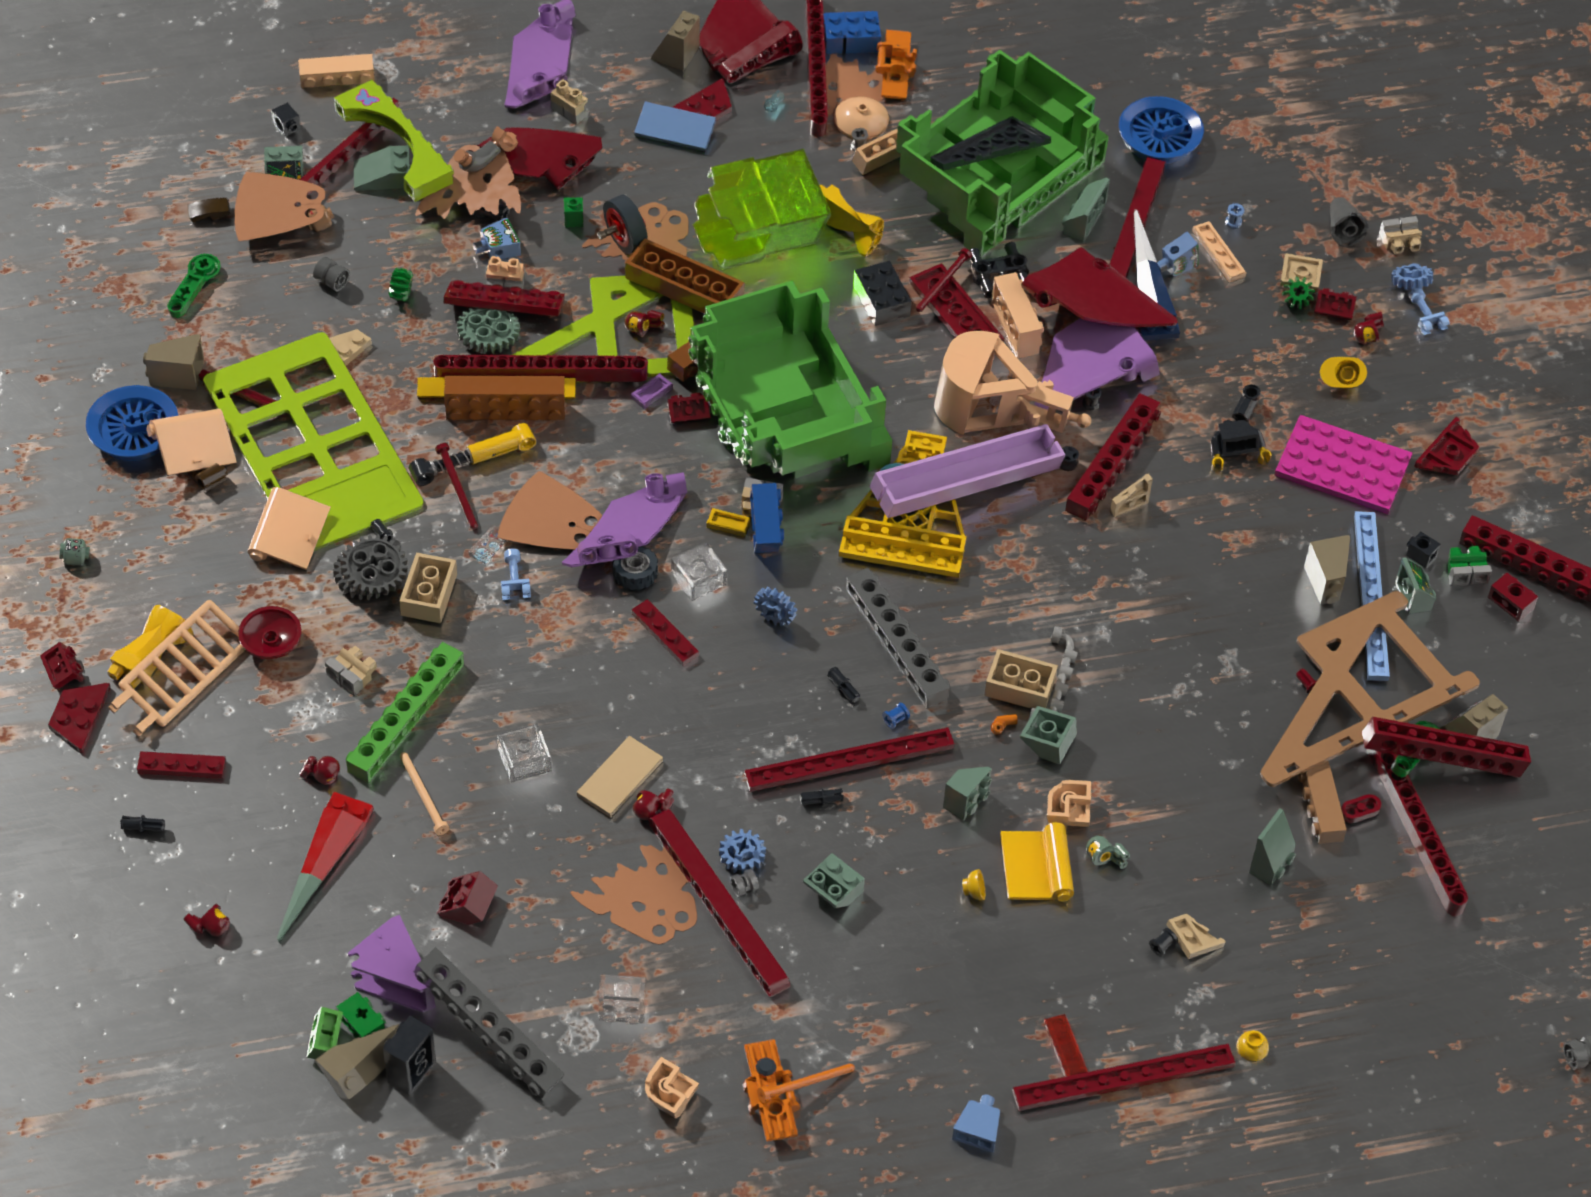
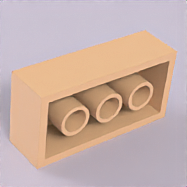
(1017, 315)

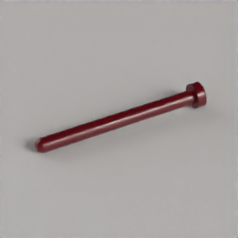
(964, 255)
(443, 449)

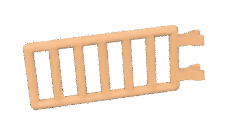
(167, 644)

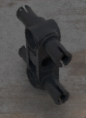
(987, 269)

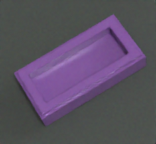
(652, 391)

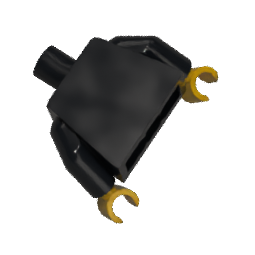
(1235, 439)

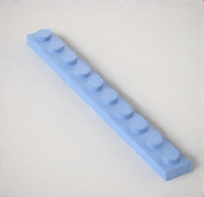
(1371, 590)

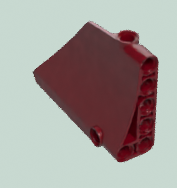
(745, 37)
(1095, 292)

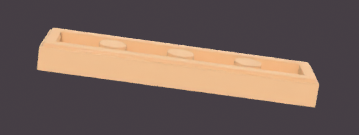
(1219, 251)

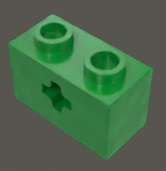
(360, 1017)

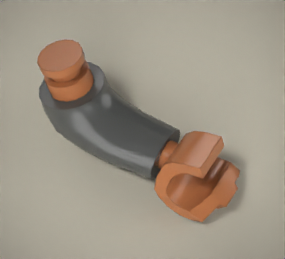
(477, 160)

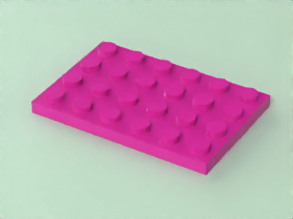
(1343, 464)

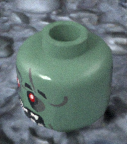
(74, 551)

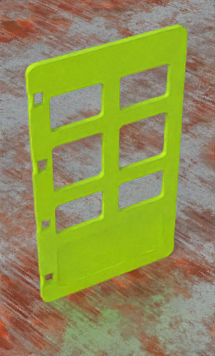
(356, 493)

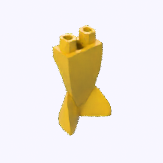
(866, 227)
(157, 628)

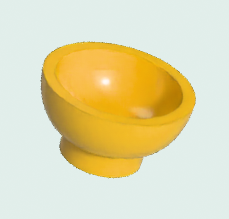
(974, 885)
(1252, 1046)

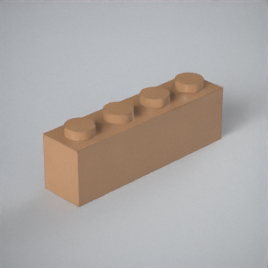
(1323, 804)

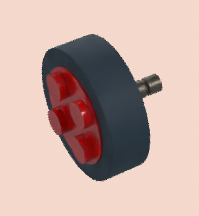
(623, 223)

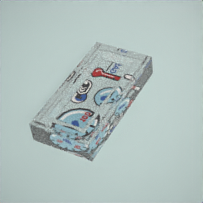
(487, 545)

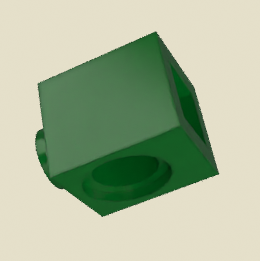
(573, 212)

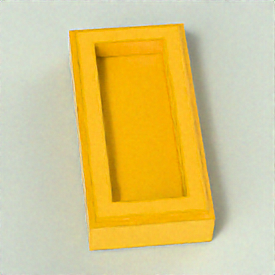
(728, 522)

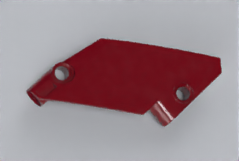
(548, 152)

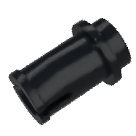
(379, 528)

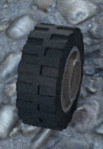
(636, 571)

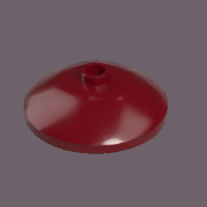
(270, 624)

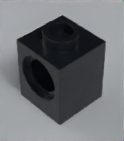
(286, 119)
(1422, 549)

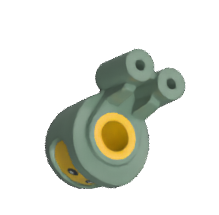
(1103, 851)

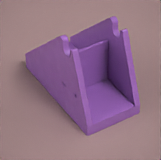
(388, 967)

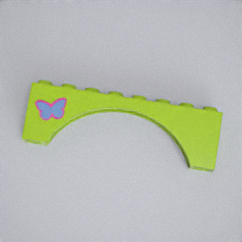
(371, 105)

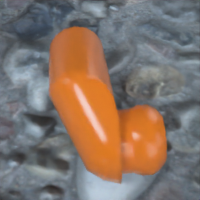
(1001, 722)

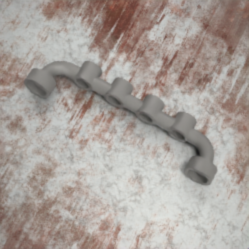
(1065, 671)

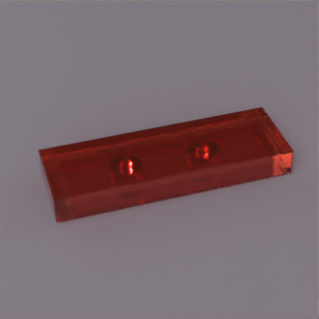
(1065, 1045)

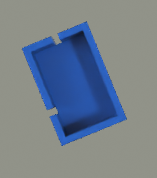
(858, 28)
(766, 517)

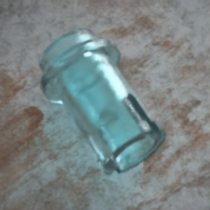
(771, 104)

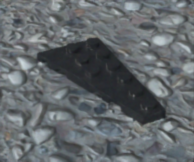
(998, 140)

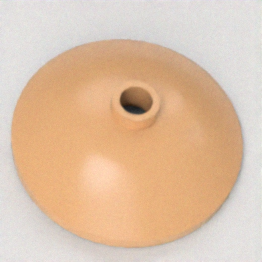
(861, 113)

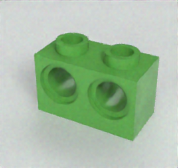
(324, 1032)

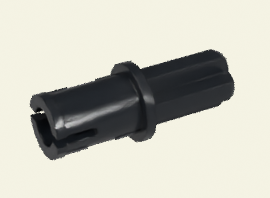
(843, 684)
(821, 796)
(142, 823)

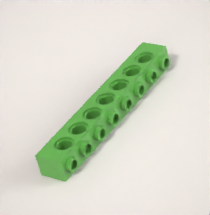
(416, 700)

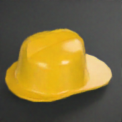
(1343, 372)

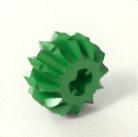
(400, 284)
(1302, 298)

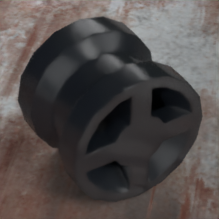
(1072, 456)

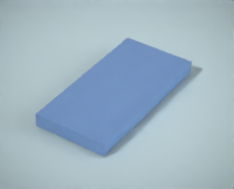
(675, 126)

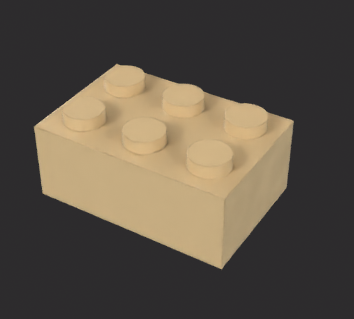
(428, 587)
(1020, 680)

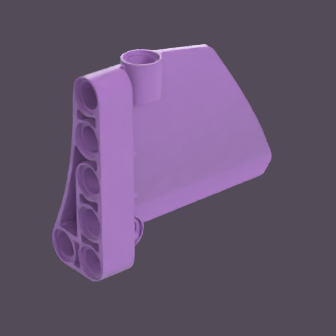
(1096, 354)

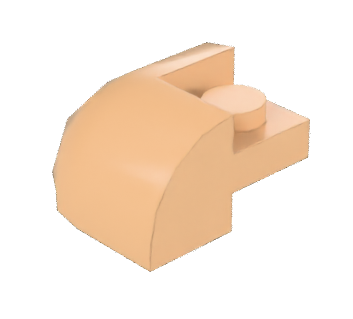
(1070, 803)
(669, 1088)

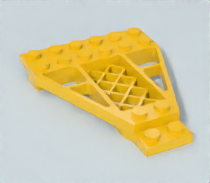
(909, 545)

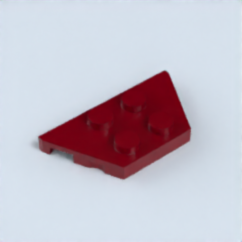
(709, 101)
(1449, 451)
(78, 713)

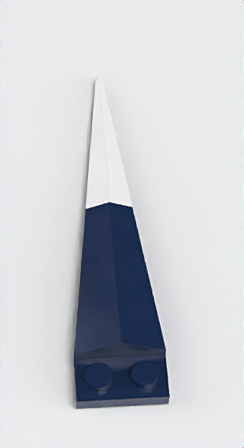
(1152, 283)

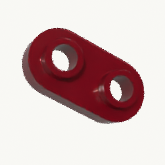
(1359, 808)

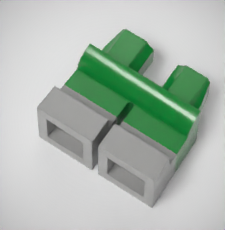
(1468, 567)

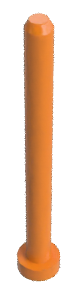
(765, 1093)

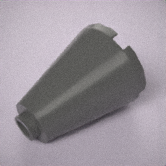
(1347, 223)

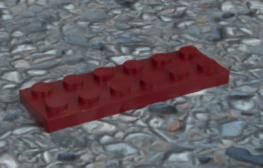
(504, 298)
(952, 303)

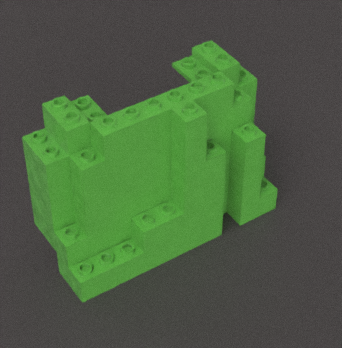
(1014, 186)
(752, 374)

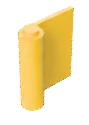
(1037, 864)

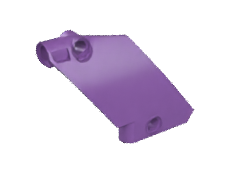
(540, 54)
(631, 521)

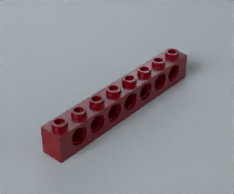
(1113, 456)
(1528, 557)
(1446, 747)

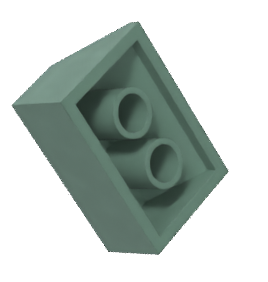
(1086, 210)

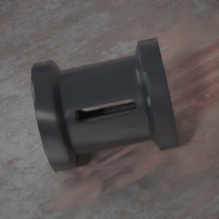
(1088, 397)
(1163, 942)

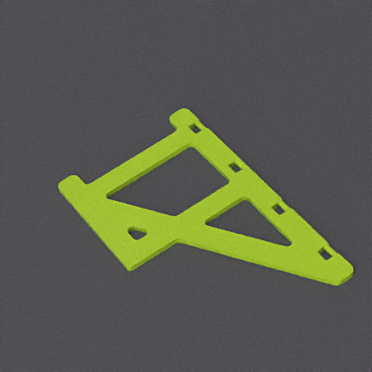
(604, 315)

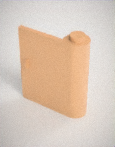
(193, 441)
(288, 528)

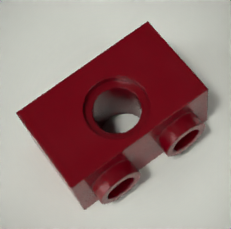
(1512, 596)

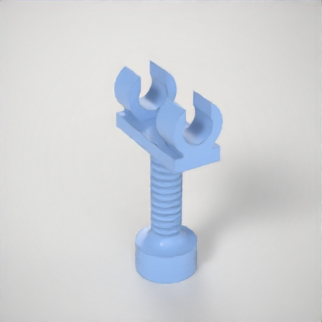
(1425, 323)
(512, 557)

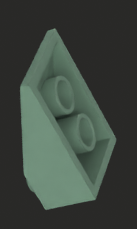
(382, 169)
(1273, 849)

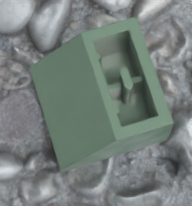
(966, 790)
(835, 882)

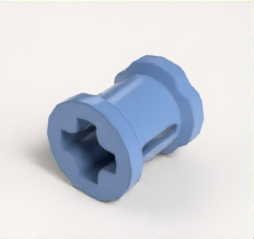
(1234, 215)

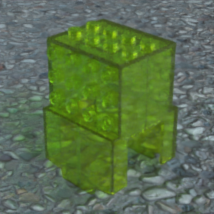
(760, 208)

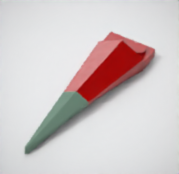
(335, 832)

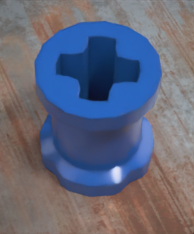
(896, 715)

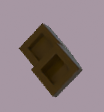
(211, 207)

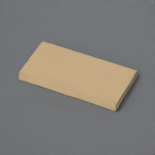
(619, 776)

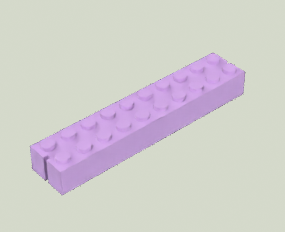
(966, 470)

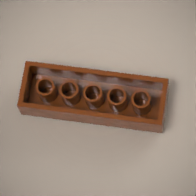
(680, 277)
(504, 397)

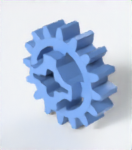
(1412, 276)
(775, 606)
(742, 851)

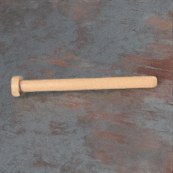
(441, 827)

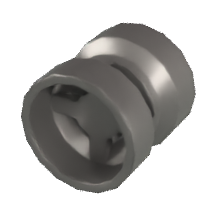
(744, 882)

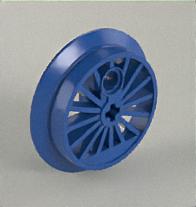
(1166, 133)
(129, 426)

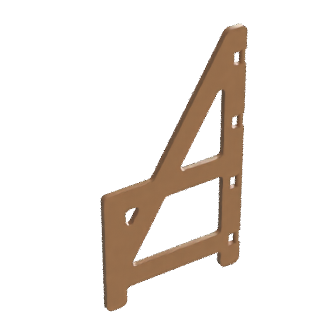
(1353, 633)

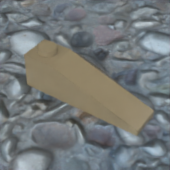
(355, 1063)

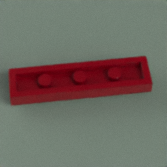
(665, 632)
(181, 765)

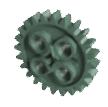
(488, 329)

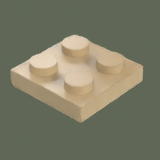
(1303, 267)

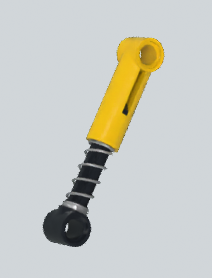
(518, 438)

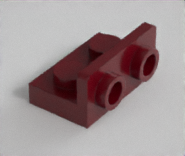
(1335, 304)
(688, 408)
(61, 665)

